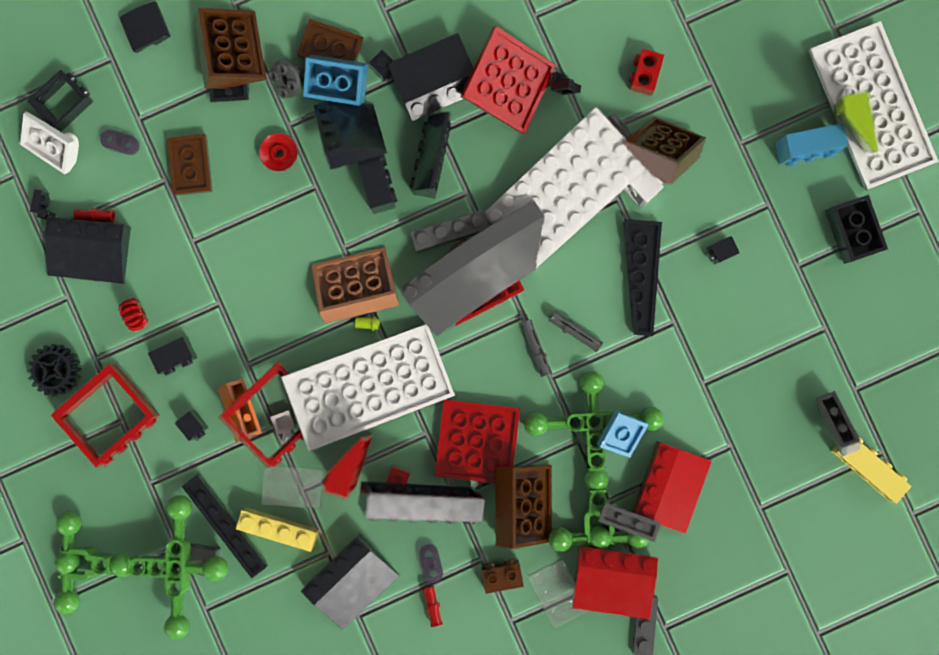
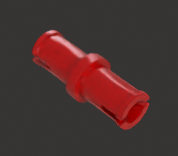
(94, 215)
(432, 606)

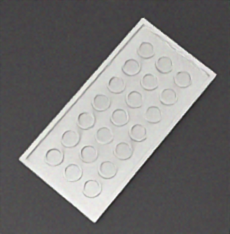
(867, 63)
(572, 181)
(367, 387)

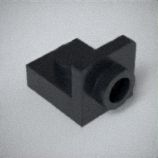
(564, 85)
(39, 204)

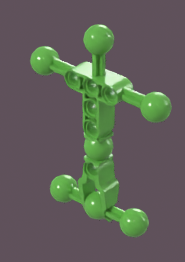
(596, 477)
(126, 565)

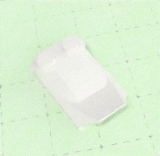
(48, 143)

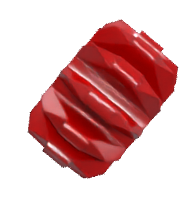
(133, 314)

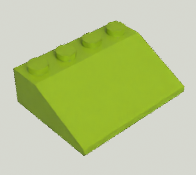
(857, 117)

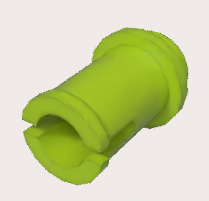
(367, 323)

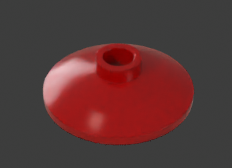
(270, 147)

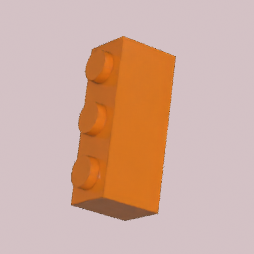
(245, 417)

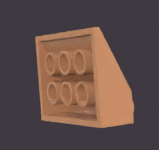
(354, 285)

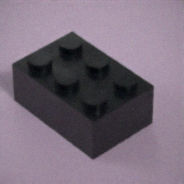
(376, 184)
(856, 229)

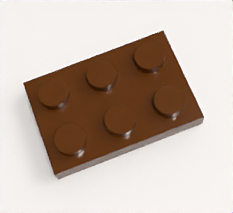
(329, 42)
(189, 164)

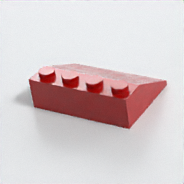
(345, 474)
(671, 487)
(614, 582)

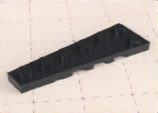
(642, 258)

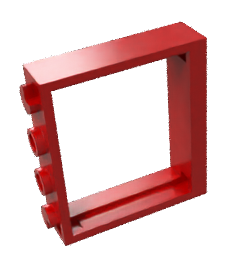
(85, 392)
(287, 447)

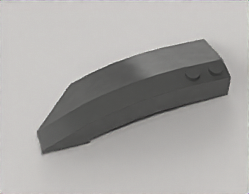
(477, 269)

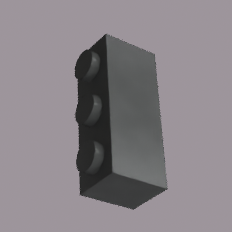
(838, 423)

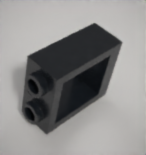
(50, 88)

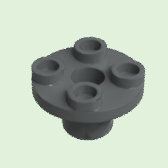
(287, 78)

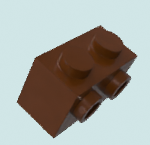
(502, 576)

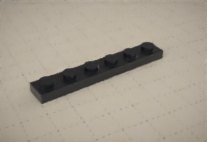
(224, 526)

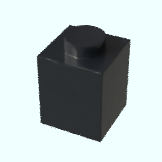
(379, 65)
(722, 250)
(191, 426)

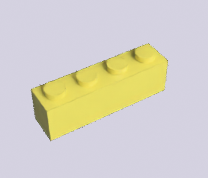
(876, 472)
(277, 529)

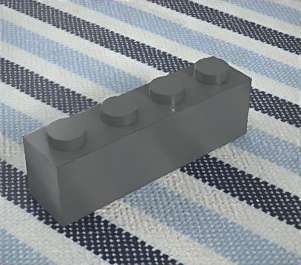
(449, 231)

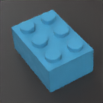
(335, 80)
(811, 144)

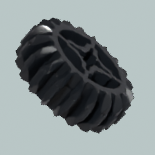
(43, 381)

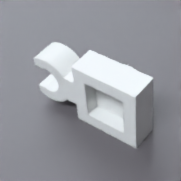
(283, 424)

